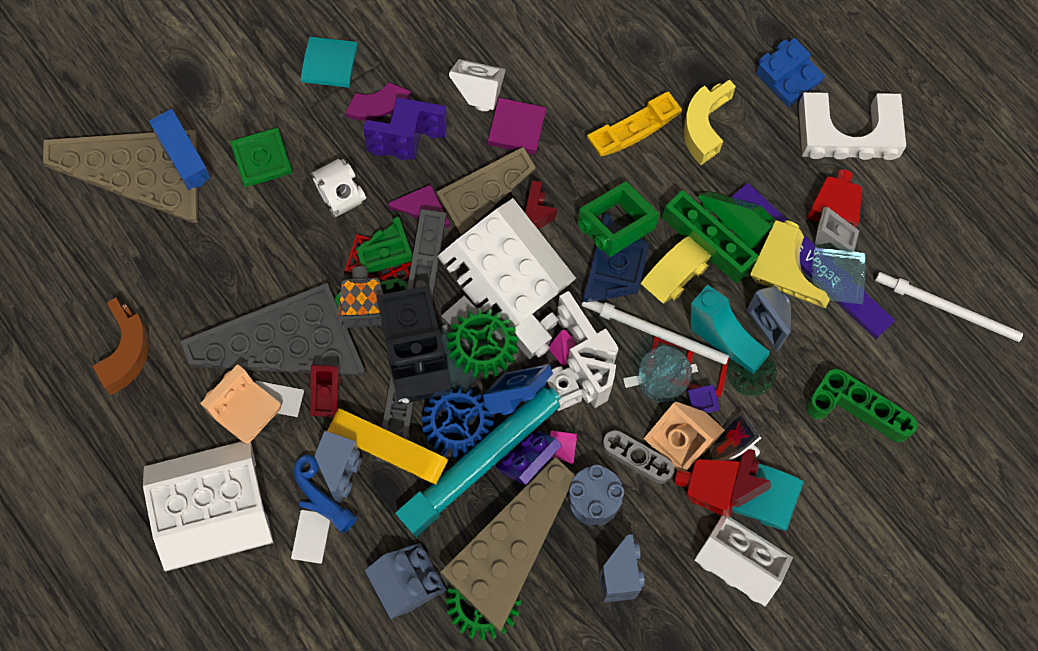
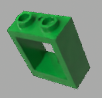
(633, 203)

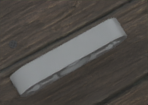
(640, 468)

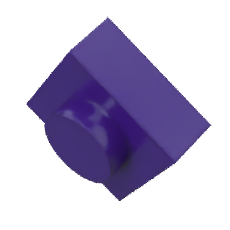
(704, 399)

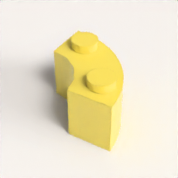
(676, 269)

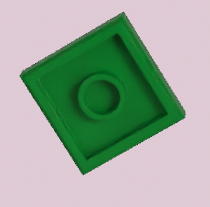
(261, 157)

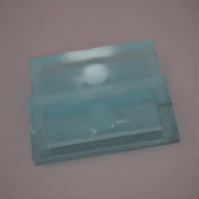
(839, 274)

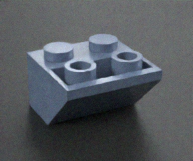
(338, 460)
(620, 574)
(405, 580)

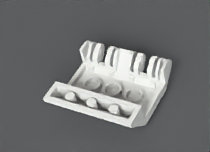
(508, 264)

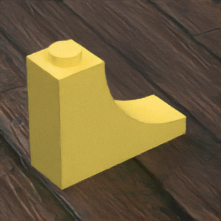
(780, 265)

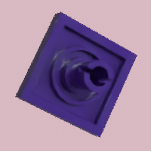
(528, 457)

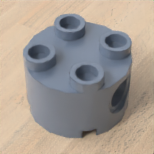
(595, 495)

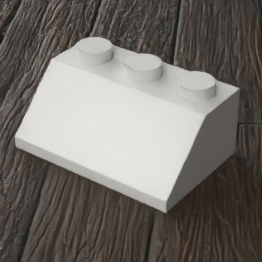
(744, 560)

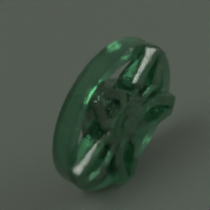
(750, 378)

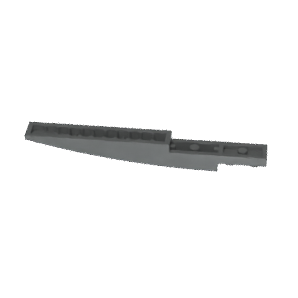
(422, 273)

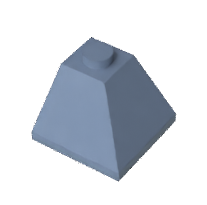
(772, 315)

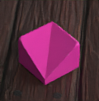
(561, 347)
(566, 452)

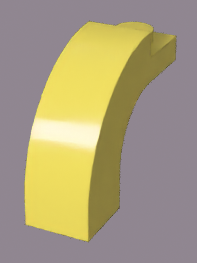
(698, 133)

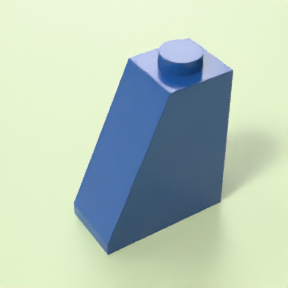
(179, 149)

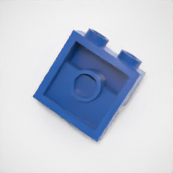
(789, 71)
(514, 388)

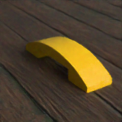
(635, 127)

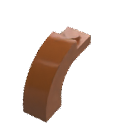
(131, 354)

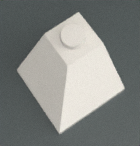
(478, 83)

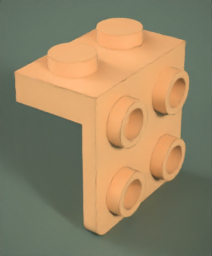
(240, 405)

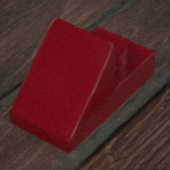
(536, 212)
(324, 390)
(747, 486)

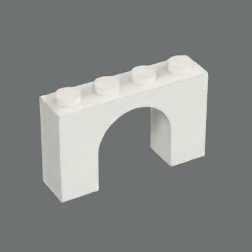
(822, 139)

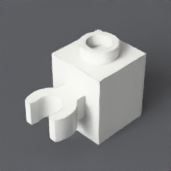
(533, 336)

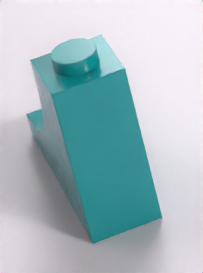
(718, 326)

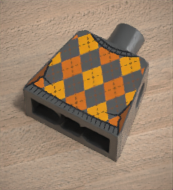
(358, 300)

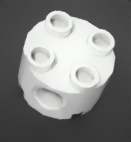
(329, 178)

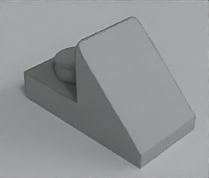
(836, 231)

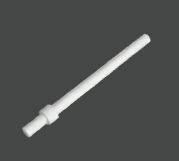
(902, 286)
(608, 311)

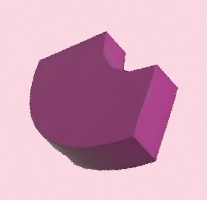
(377, 104)

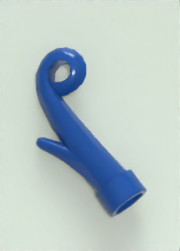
(341, 518)

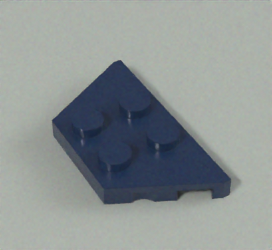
(616, 274)

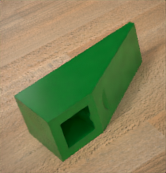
(745, 219)

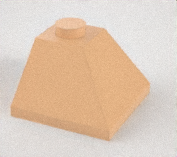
(683, 435)

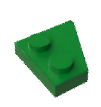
(385, 248)

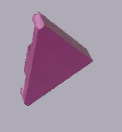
(414, 202)

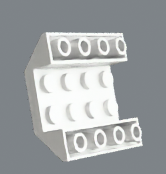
(205, 505)

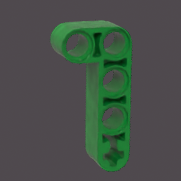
(863, 411)

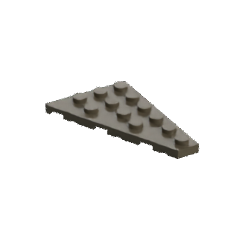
(126, 166)

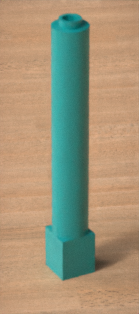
(426, 506)

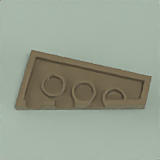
(481, 191)

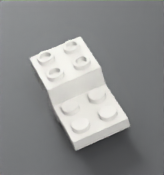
(594, 355)

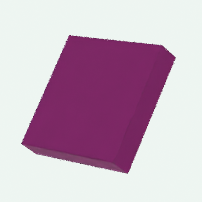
(517, 125)

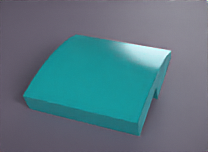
(329, 62)
(778, 503)

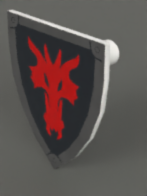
(735, 440)

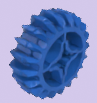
(447, 402)

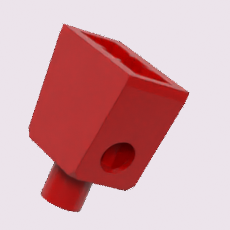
(840, 197)
(710, 484)

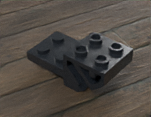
(413, 345)

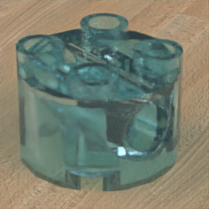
(664, 374)

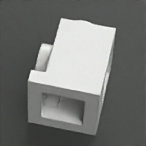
(569, 395)

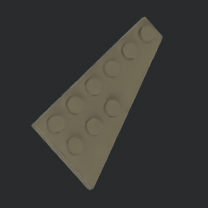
(502, 554)

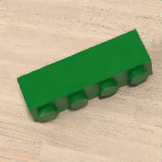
(725, 248)

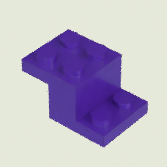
(405, 130)

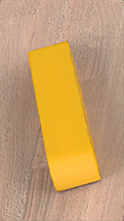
(389, 446)

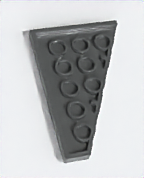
(279, 338)

